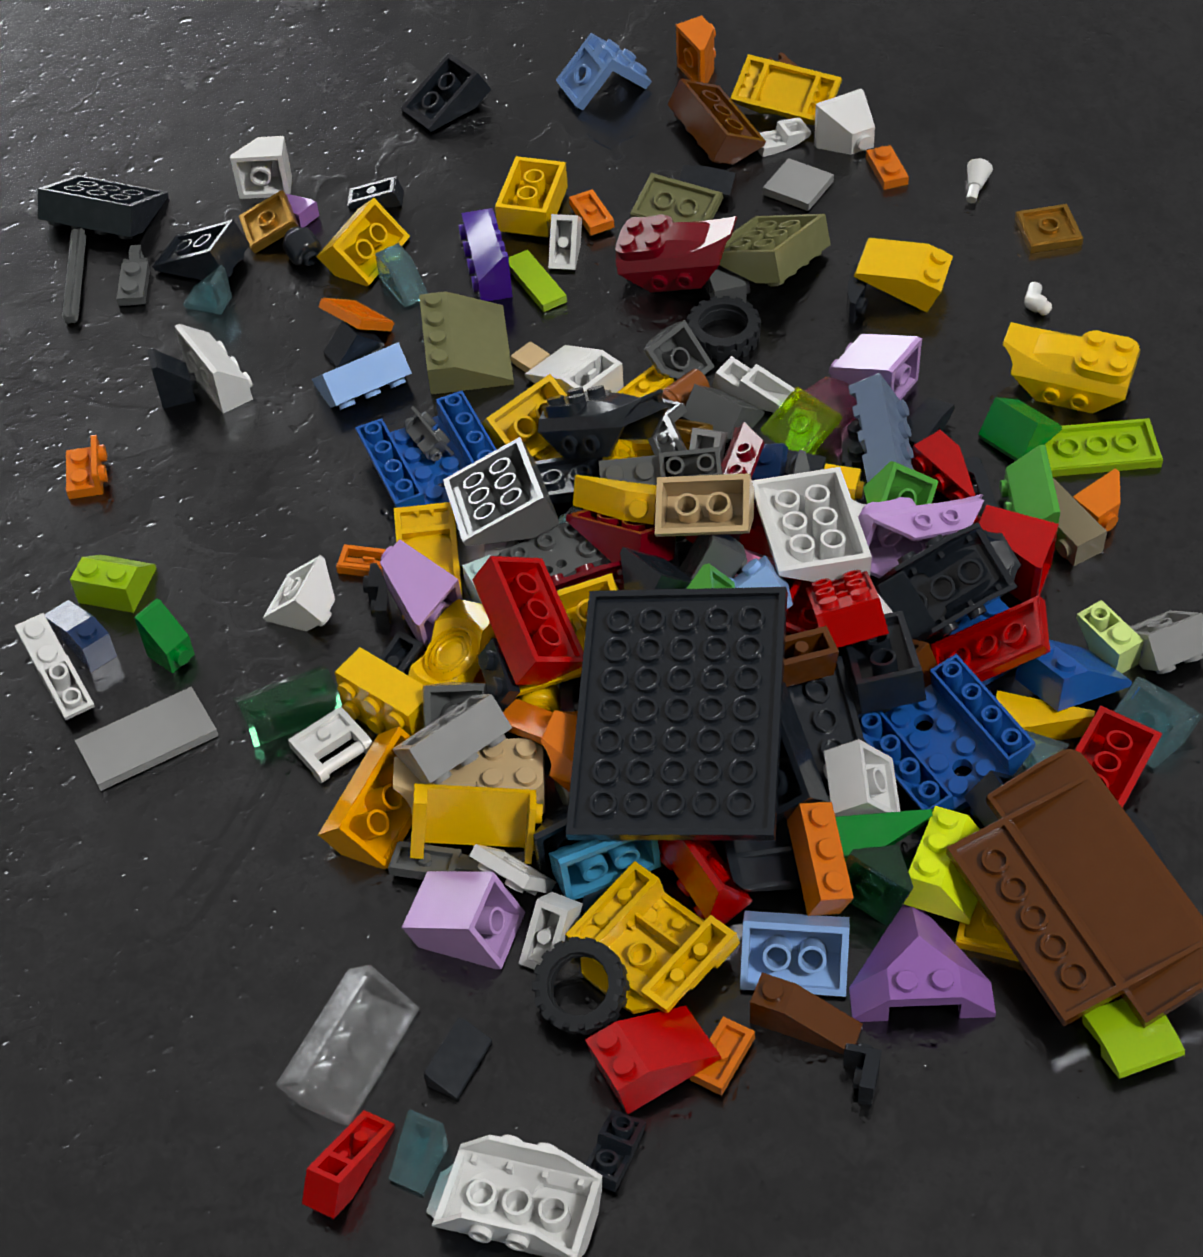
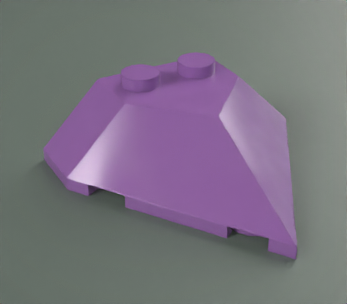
(918, 967)

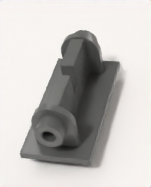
(435, 440)

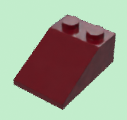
(612, 534)

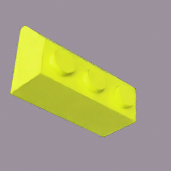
(933, 875)

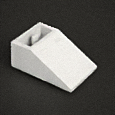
(580, 367)

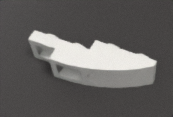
(54, 667)

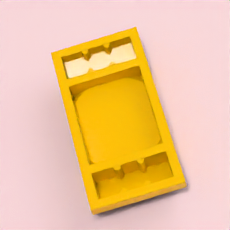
(783, 88)
(432, 533)
(455, 645)

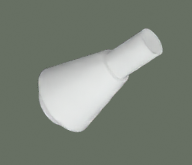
(978, 173)

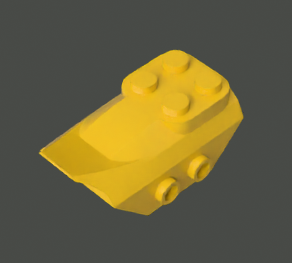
(1072, 369)

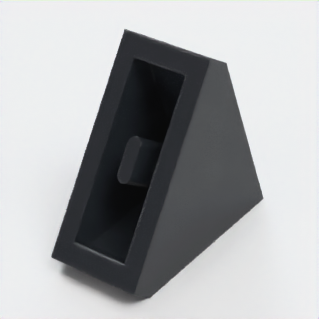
(351, 344)

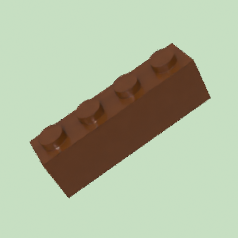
(714, 121)

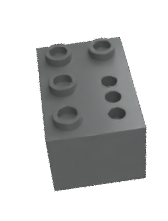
(560, 549)

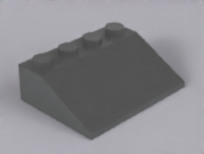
(501, 497)

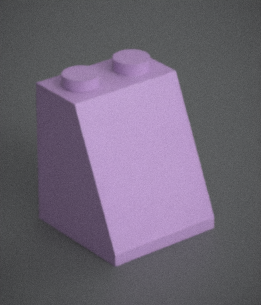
(890, 355)
(418, 588)
(464, 917)

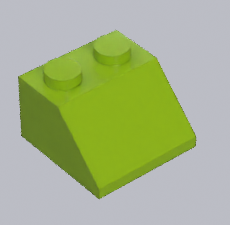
(111, 582)

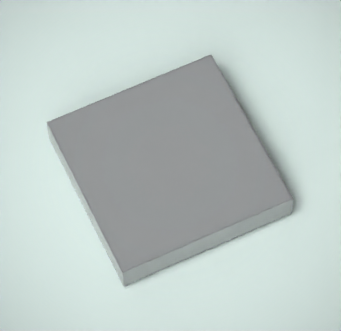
(798, 184)

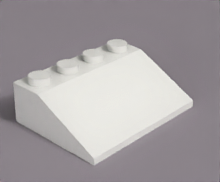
(811, 525)

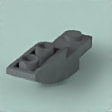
(666, 464)

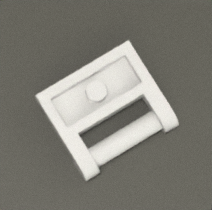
(327, 736)

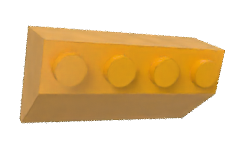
(370, 812)

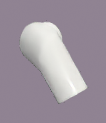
(1035, 301)

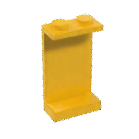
(474, 817)

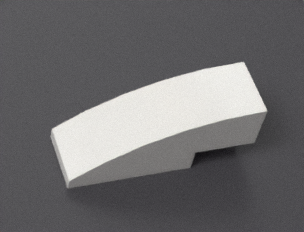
(752, 385)

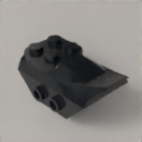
(593, 420)
(959, 575)

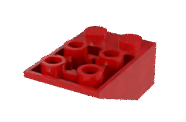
(848, 608)

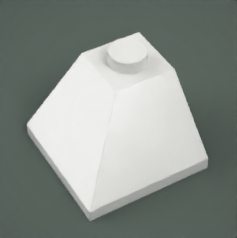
(844, 124)
(303, 597)

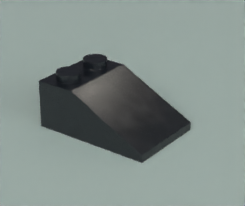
(446, 94)
(204, 250)
(886, 668)

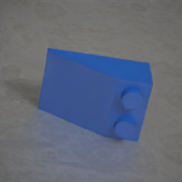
(1069, 676)

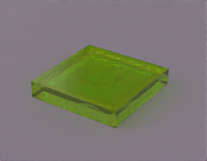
(801, 422)

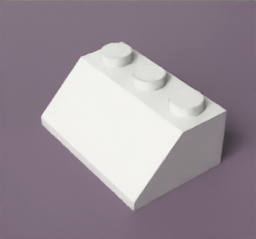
(214, 368)

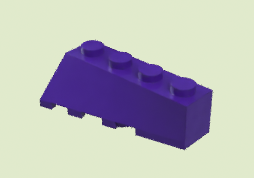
(487, 255)

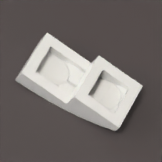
(787, 134)

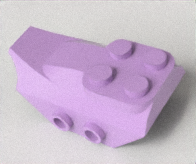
(902, 526)

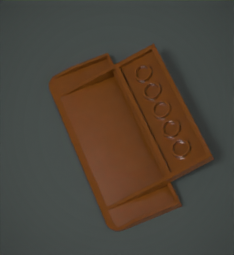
(1082, 895)

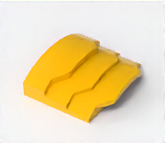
(655, 938)

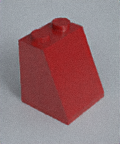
(1031, 542)

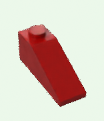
(344, 1164)

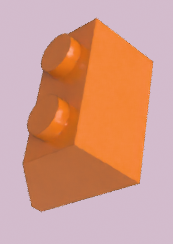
(696, 48)

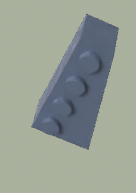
(882, 423)

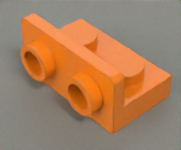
(86, 470)

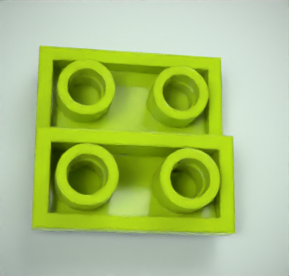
(1126, 1043)

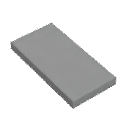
(146, 738)

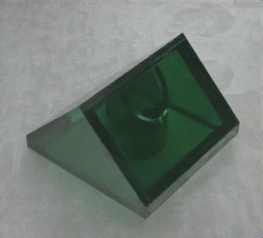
(879, 881)

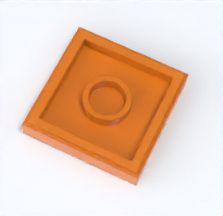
(356, 314)

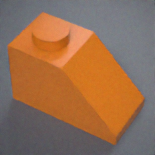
(1102, 499)

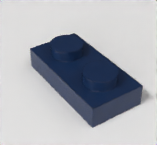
(771, 461)

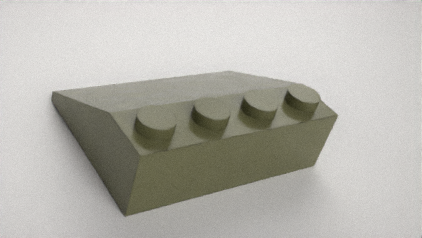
(775, 246)
(464, 343)

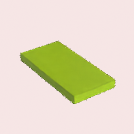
(1104, 447)

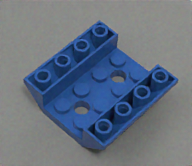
(404, 467)
(966, 731)

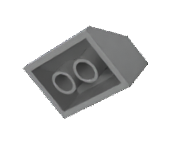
(454, 739)

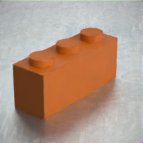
(819, 858)

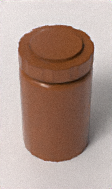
(682, 387)

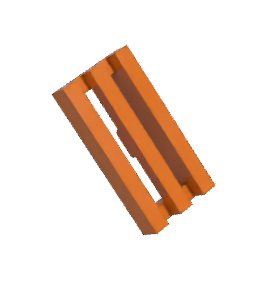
(358, 566)

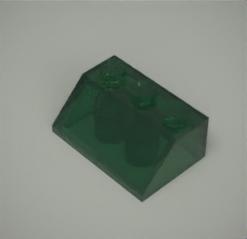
(288, 705)

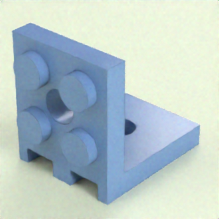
(598, 61)

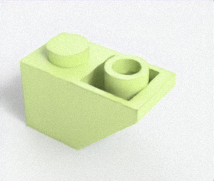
(1110, 637)

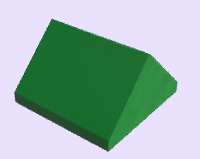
(1016, 427)

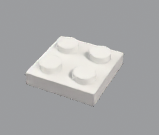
(517, 873)

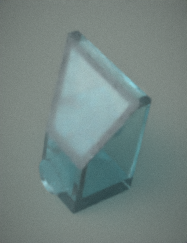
(1161, 712)

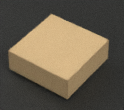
(528, 356)

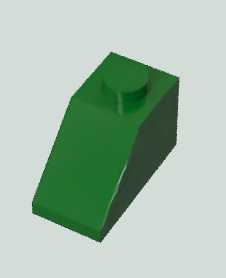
(163, 636)

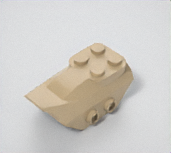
(510, 764)

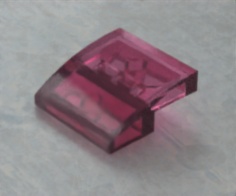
(835, 395)

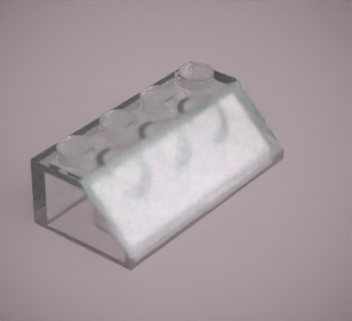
(348, 1045)

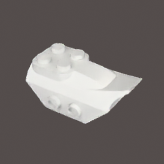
(518, 1196)

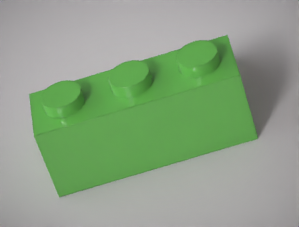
(1031, 487)

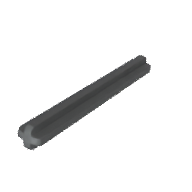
(74, 276)

